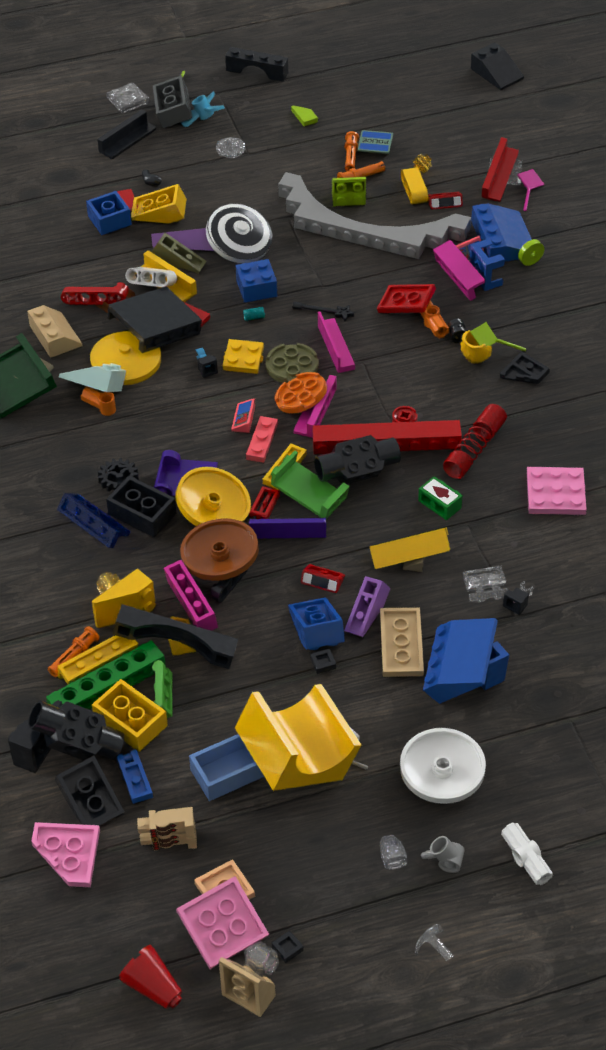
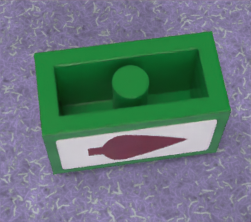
(440, 498)

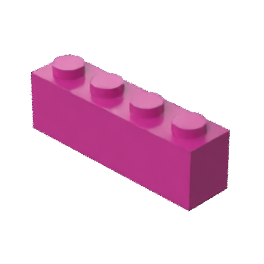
(190, 596)

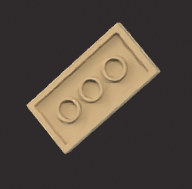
(401, 642)

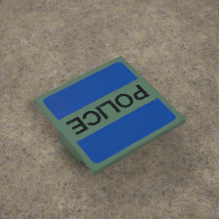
(375, 142)

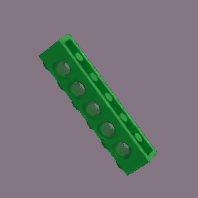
(130, 667)

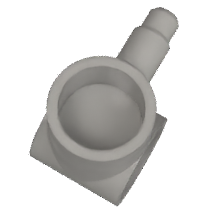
(447, 852)

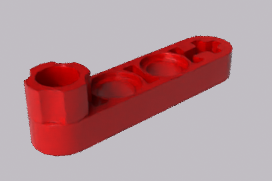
(117, 293)

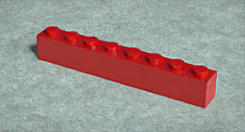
(409, 435)

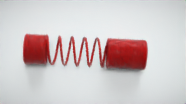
(485, 427)

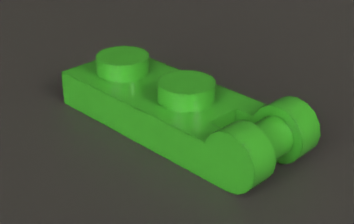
(163, 687)

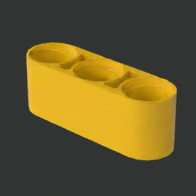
(414, 185)

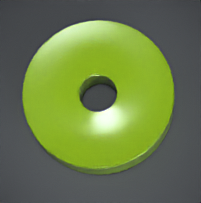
(531, 252)

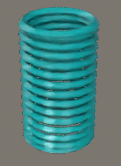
(250, 313)

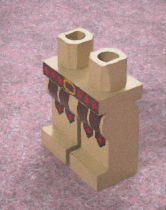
(168, 828)

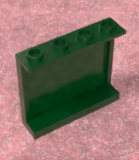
(32, 377)

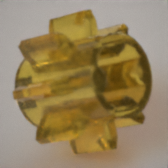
(422, 162)
(106, 581)

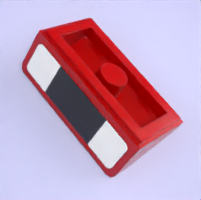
(445, 200)
(322, 578)

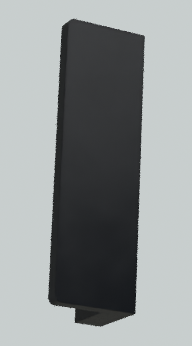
(125, 135)

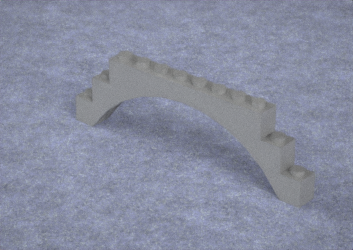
(402, 240)

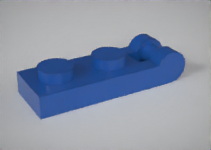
(134, 776)

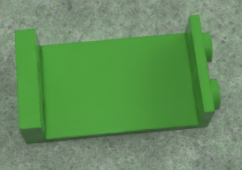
(307, 488)

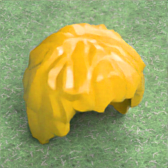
(472, 350)

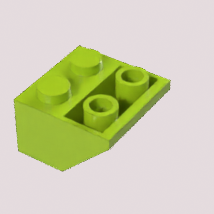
(349, 191)

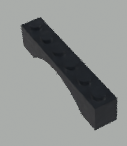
(213, 646)

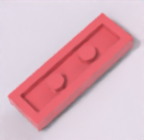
(262, 439)

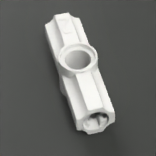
(526, 853)

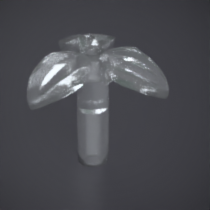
(429, 936)

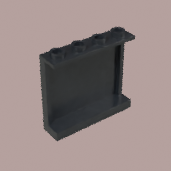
(156, 318)

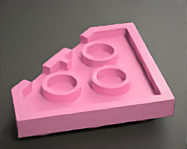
(68, 850)

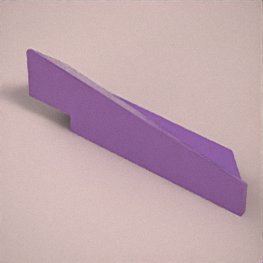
(192, 239)

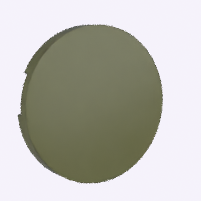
(289, 360)

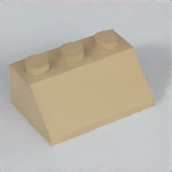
(53, 330)

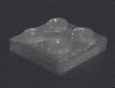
(127, 97)

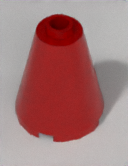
(152, 978)

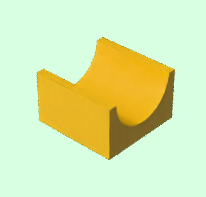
(298, 744)

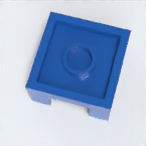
(484, 264)

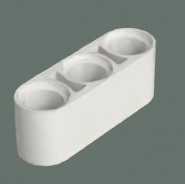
(158, 276)

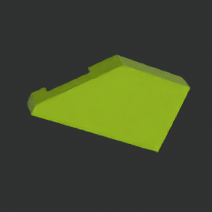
(304, 115)

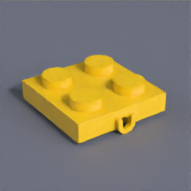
(243, 356)

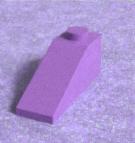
(367, 606)

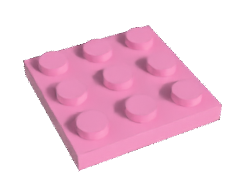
(556, 490)
(222, 922)

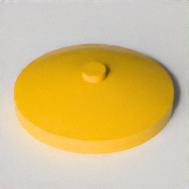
(123, 349)
(212, 495)

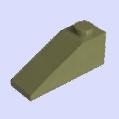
(177, 254)

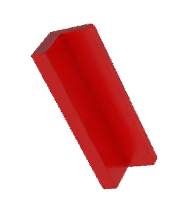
(499, 171)

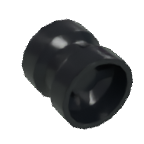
(456, 330)

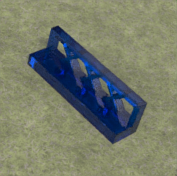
(91, 519)

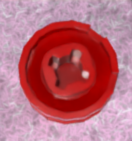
(404, 414)

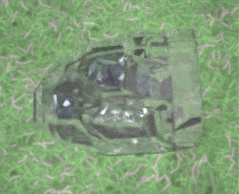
(392, 852)

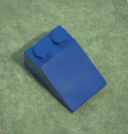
(317, 623)

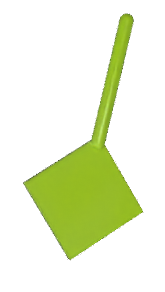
(484, 335)

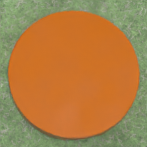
(301, 392)

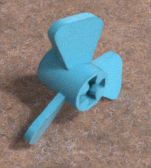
(202, 109)

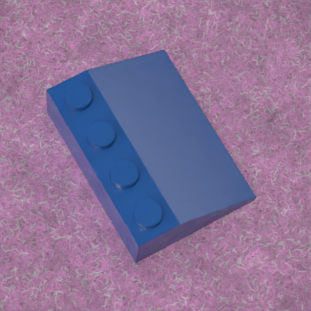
(502, 227)
(459, 657)

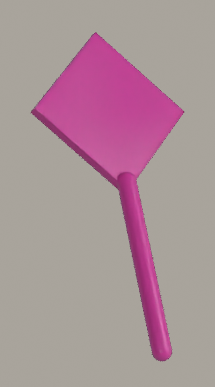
(530, 181)

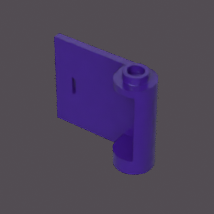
(173, 469)

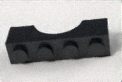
(273, 65)

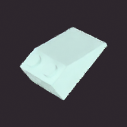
(104, 378)

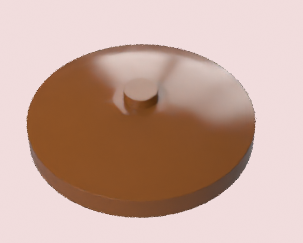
(219, 549)

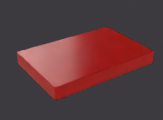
(406, 298)

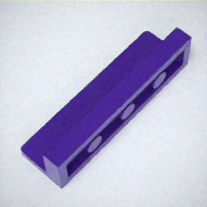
(289, 528)

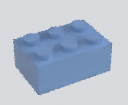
(224, 767)

